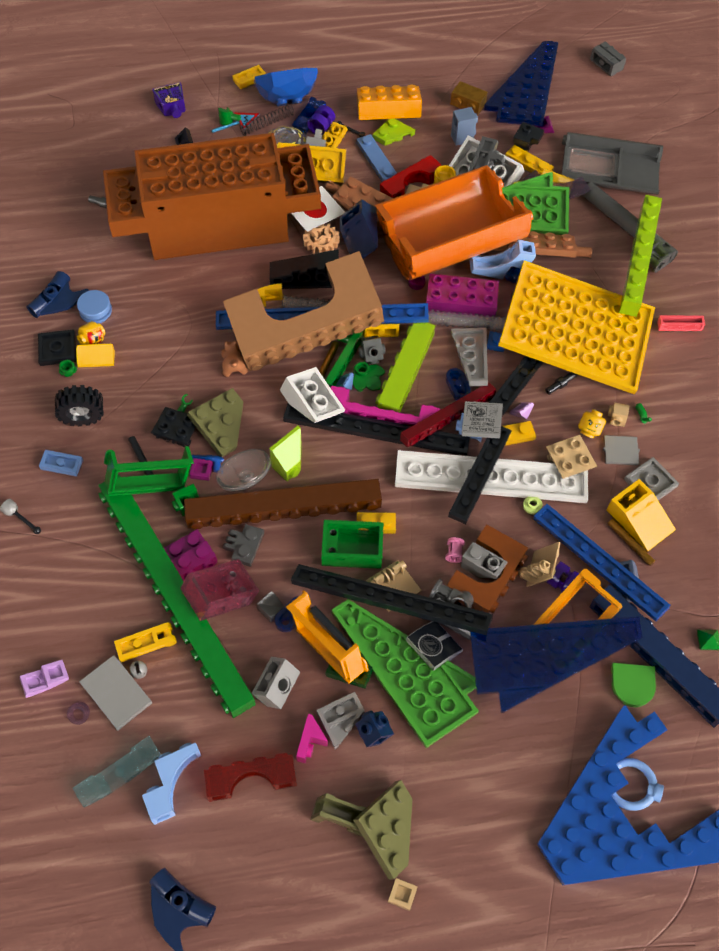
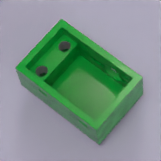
(349, 547)

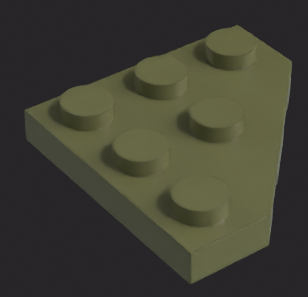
(219, 421)
(387, 828)

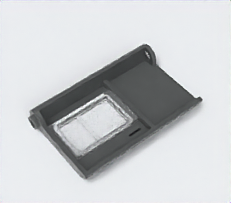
(612, 162)

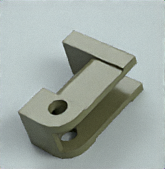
(337, 811)

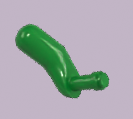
(643, 414)

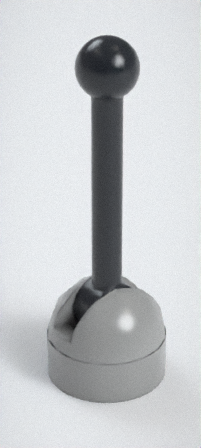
(10, 508)

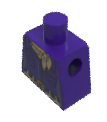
(170, 99)

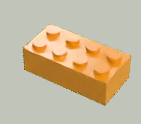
(389, 102)

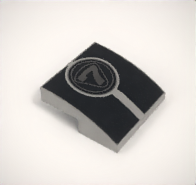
(434, 644)

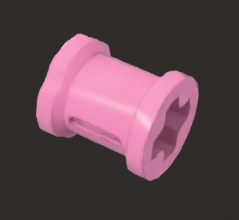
(454, 550)

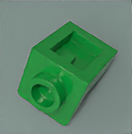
(184, 493)

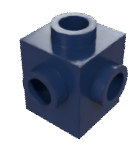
(374, 728)

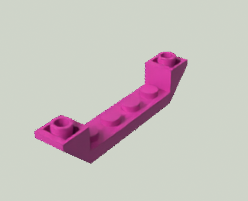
(380, 414)

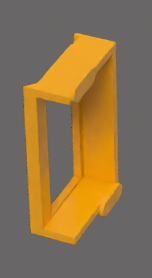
(584, 576)
(346, 663)

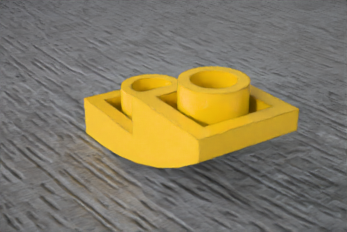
(334, 135)

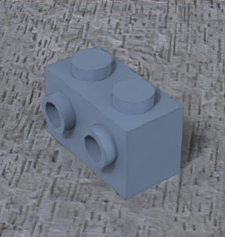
(463, 124)

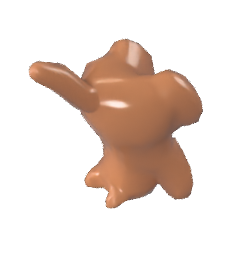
(233, 359)

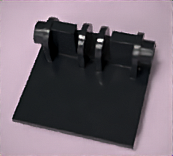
(174, 426)

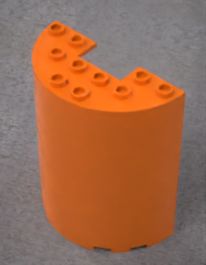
(451, 222)

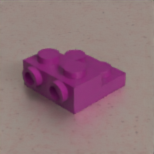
(191, 554)

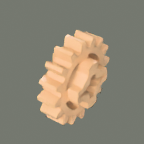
(321, 239)

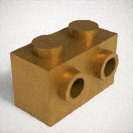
(468, 96)

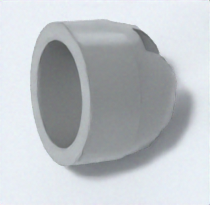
(143, 668)

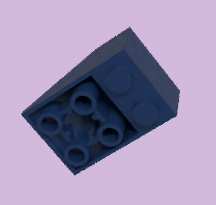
(360, 228)

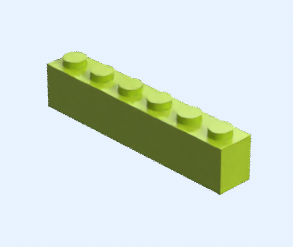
(406, 367)

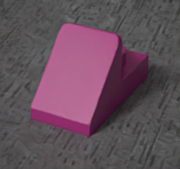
(311, 734)

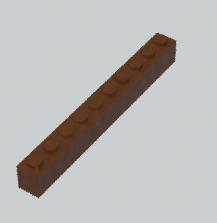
(282, 503)

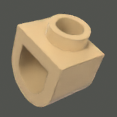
(618, 414)

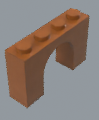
(487, 594)

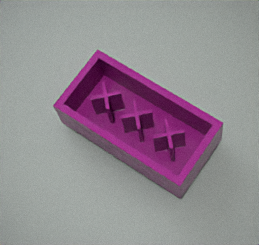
(462, 295)

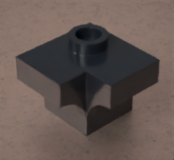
(527, 136)

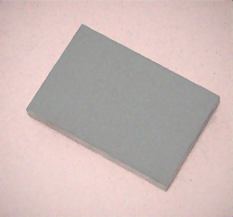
(115, 692)

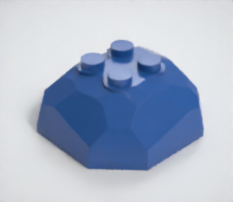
(286, 85)

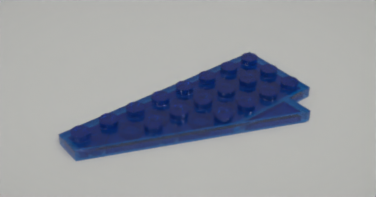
(527, 89)
(533, 658)

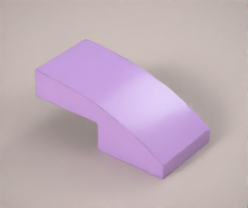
(44, 679)

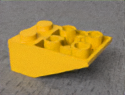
(641, 515)

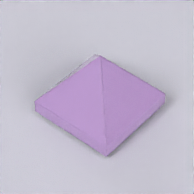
(522, 410)

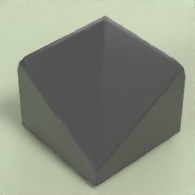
(270, 606)

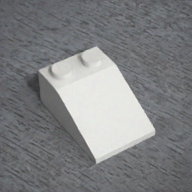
(311, 395)

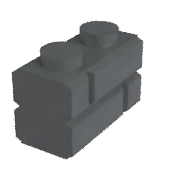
(608, 58)

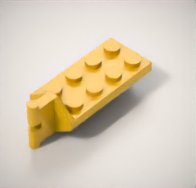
(327, 161)

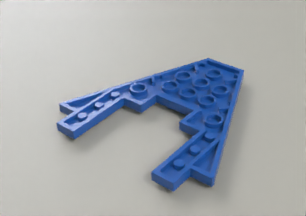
(593, 837)

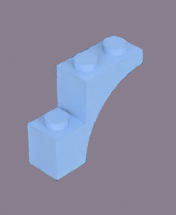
(499, 264)
(169, 766)

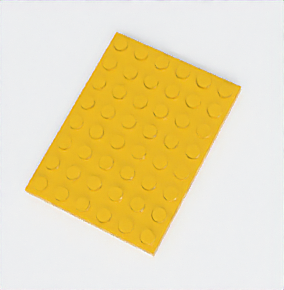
(576, 328)

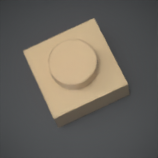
(402, 894)

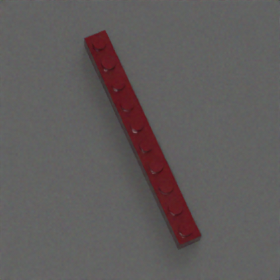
(445, 416)

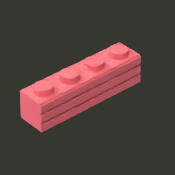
(680, 323)

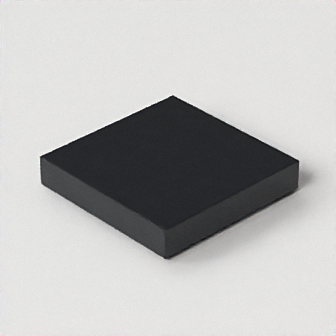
(56, 347)

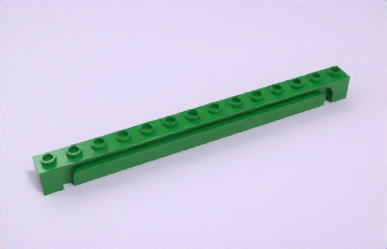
(168, 582)

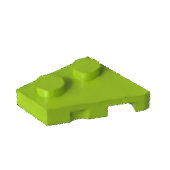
(392, 131)

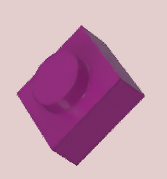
(201, 469)

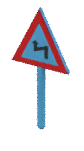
(245, 117)

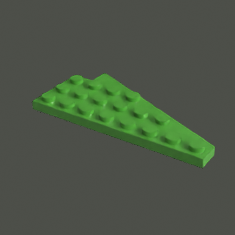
(547, 203)
(426, 698)

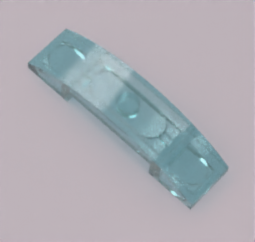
(118, 773)

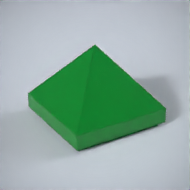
(708, 639)

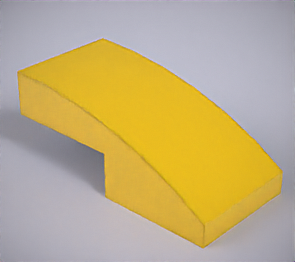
(270, 293)

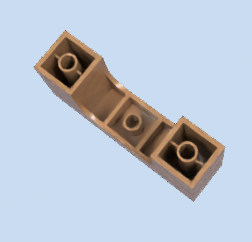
(271, 340)

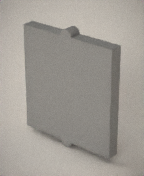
(621, 450)

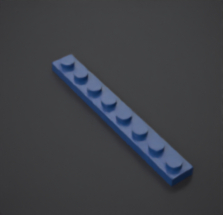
(602, 562)

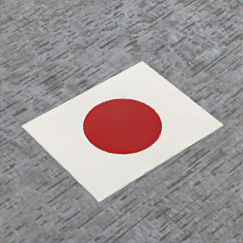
(329, 210)

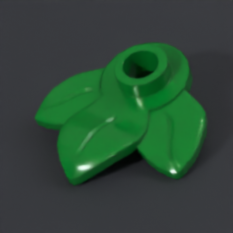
(369, 378)

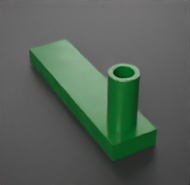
(353, 343)

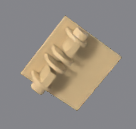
(570, 456)
(542, 565)
(396, 577)

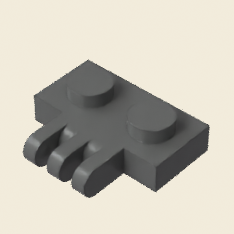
(244, 544)

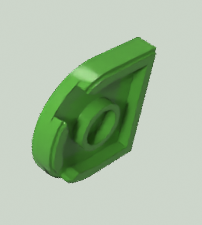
(633, 683)

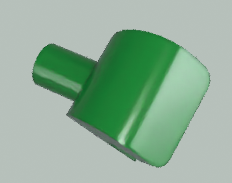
(226, 116)

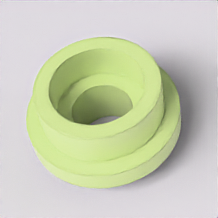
(532, 509)

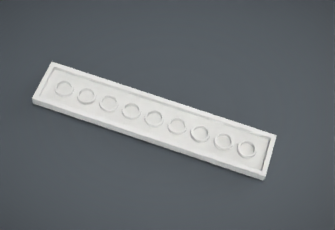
(507, 479)

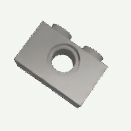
(276, 682)

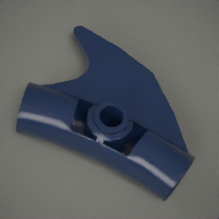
(55, 297)
(173, 918)

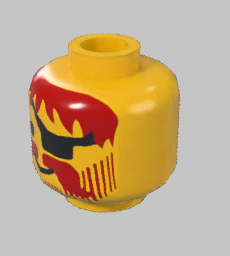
(91, 333)

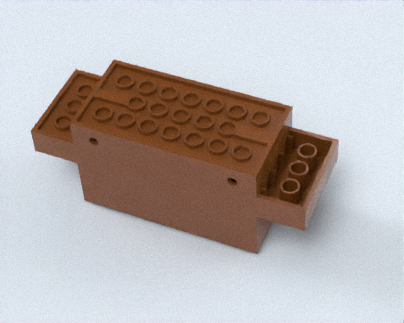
(212, 194)

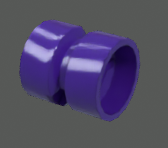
(321, 119)
(562, 569)

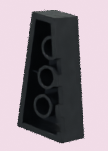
(303, 271)

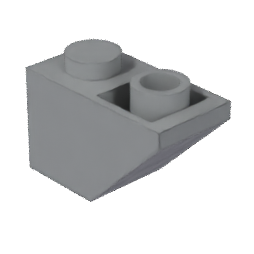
(482, 562)

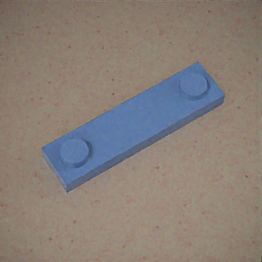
(375, 157)

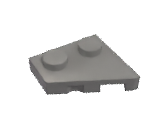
(340, 717)

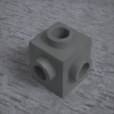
(367, 345)

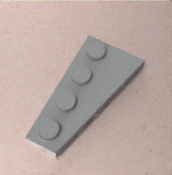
(472, 351)

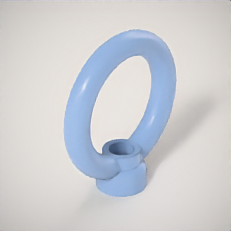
(654, 790)

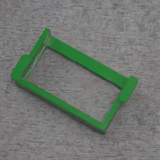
(146, 483)

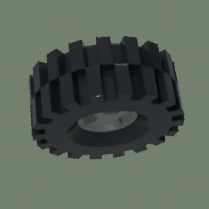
(78, 405)

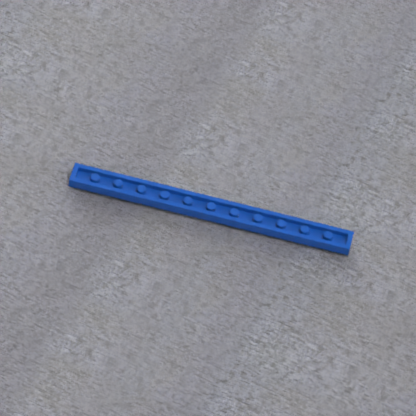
(392, 314)

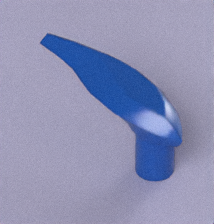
(217, 460)

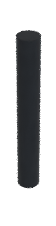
(139, 453)
(330, 627)

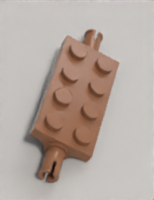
(353, 191)
(554, 245)

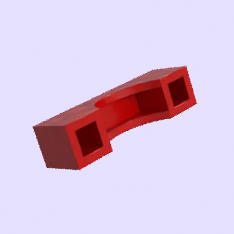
(419, 172)

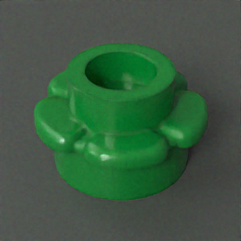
(67, 364)

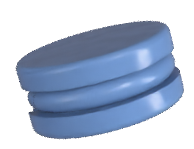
(94, 306)

